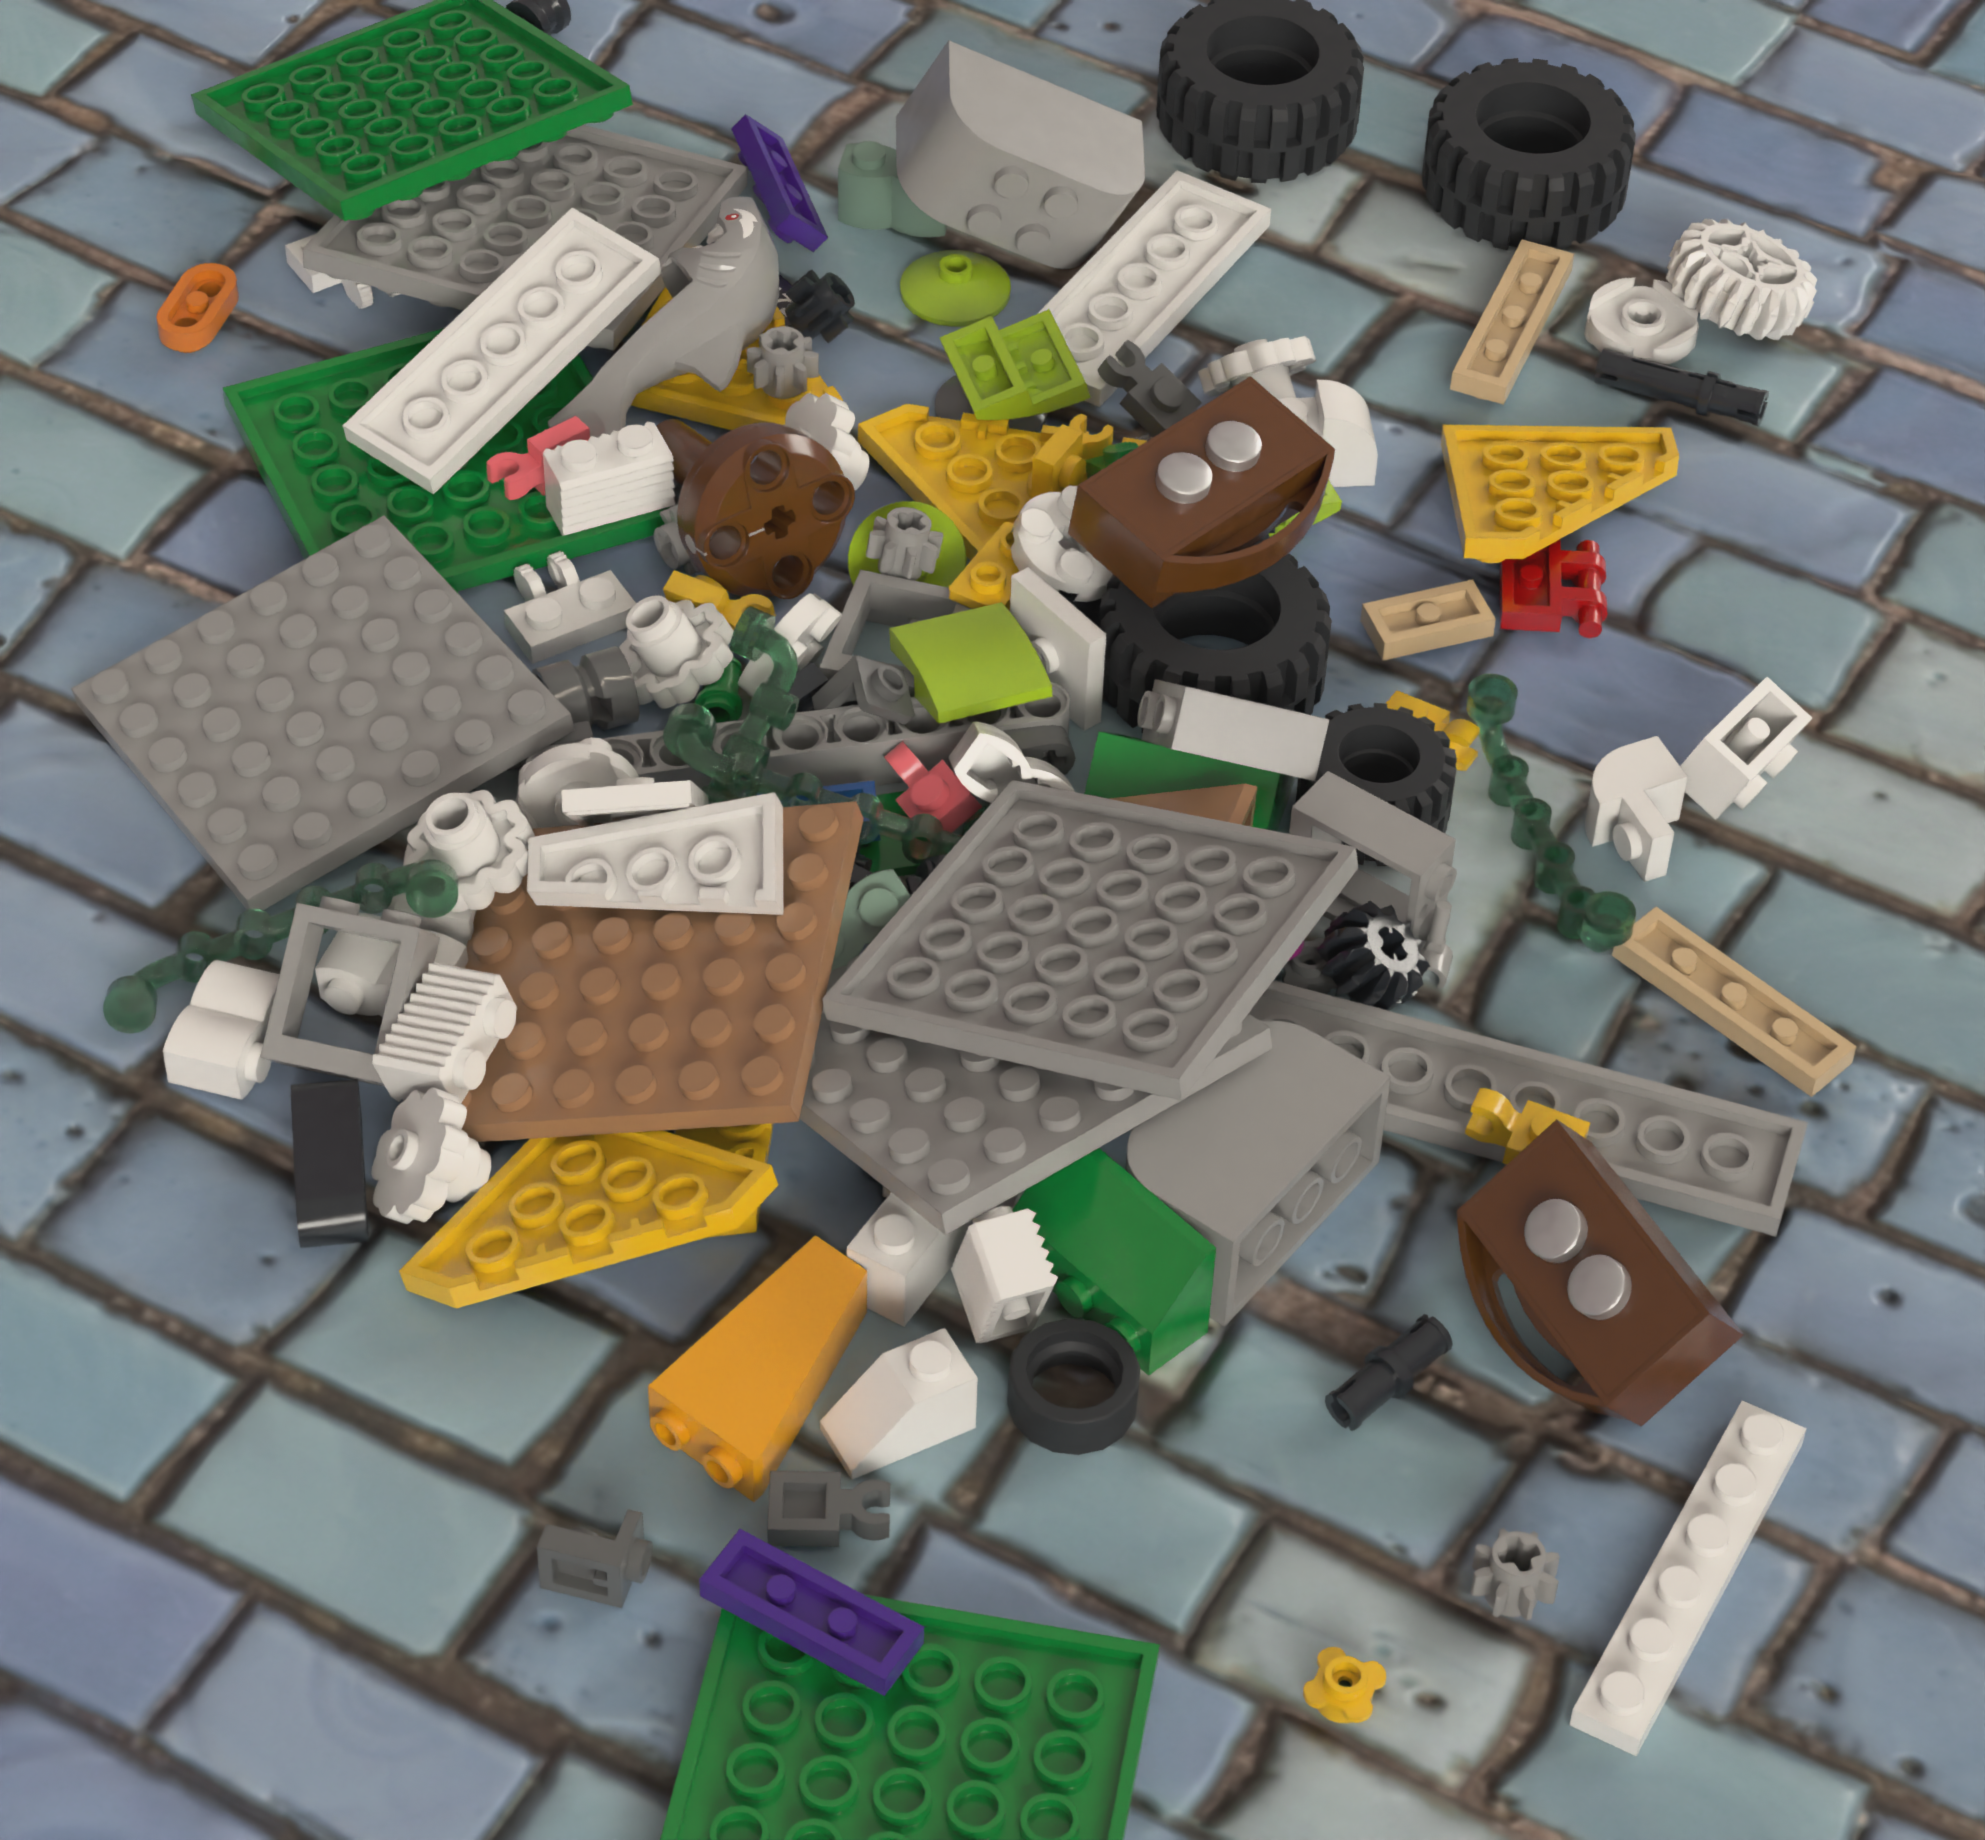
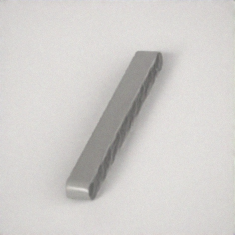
(841, 742)

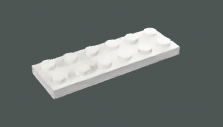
(1153, 272)
(502, 350)

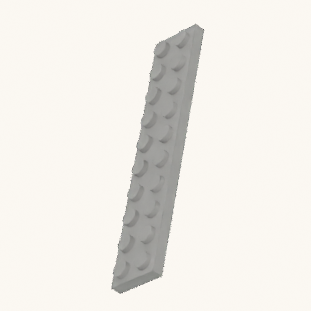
(1656, 1137)

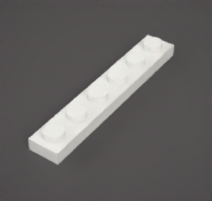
(1687, 1579)

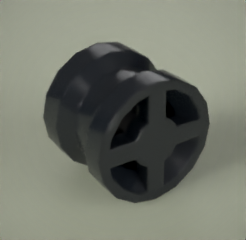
(546, 15)

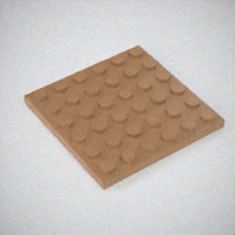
(663, 1010)

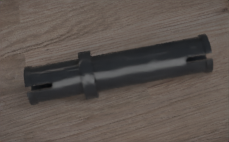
(1694, 390)

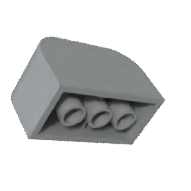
(1016, 158)
(1264, 1155)

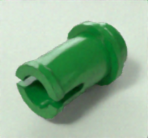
(722, 696)

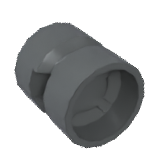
(596, 690)

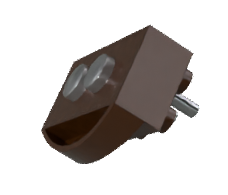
(1203, 494)
(1589, 1279)

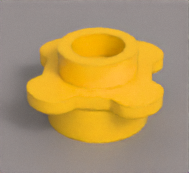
(1339, 1702)

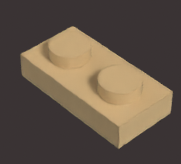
(1427, 619)

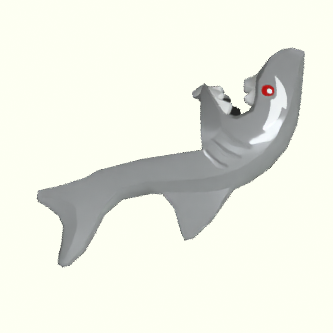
(718, 308)

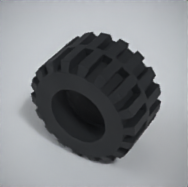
(1392, 759)

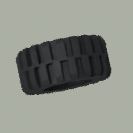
(1259, 88)
(1528, 154)
(1274, 613)

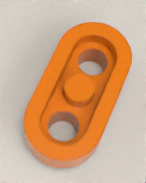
(197, 307)

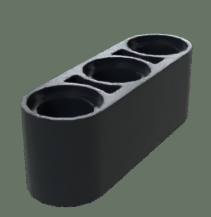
(329, 1163)

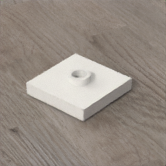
(1065, 642)
(630, 800)

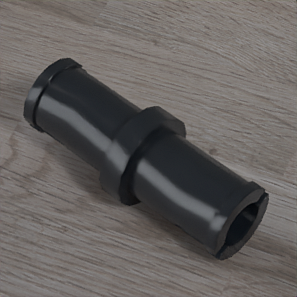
(1388, 1372)

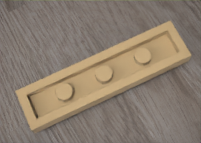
(1512, 322)
(1735, 1002)

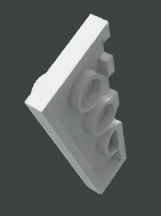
(677, 860)

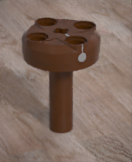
(759, 508)

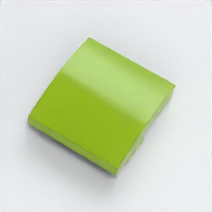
(1015, 368)
(970, 662)

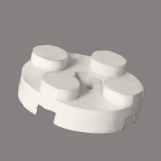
(1621, 317)
(1037, 545)
(803, 625)
(566, 767)

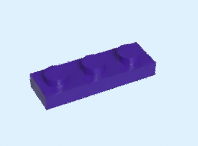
(778, 184)
(812, 1611)

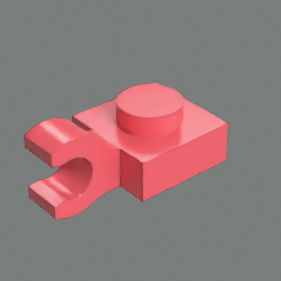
(526, 470)
(932, 791)

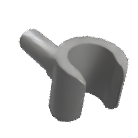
(1435, 950)

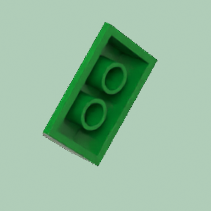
(1136, 767)
(1124, 1257)

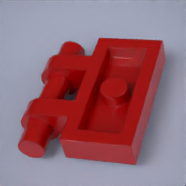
(1535, 597)

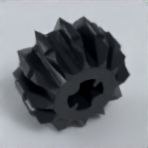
(1373, 956)

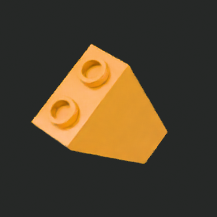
(761, 1369)

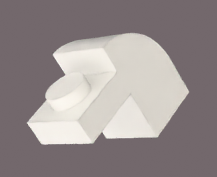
(1345, 423)
(1633, 801)

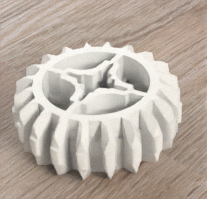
(1741, 279)

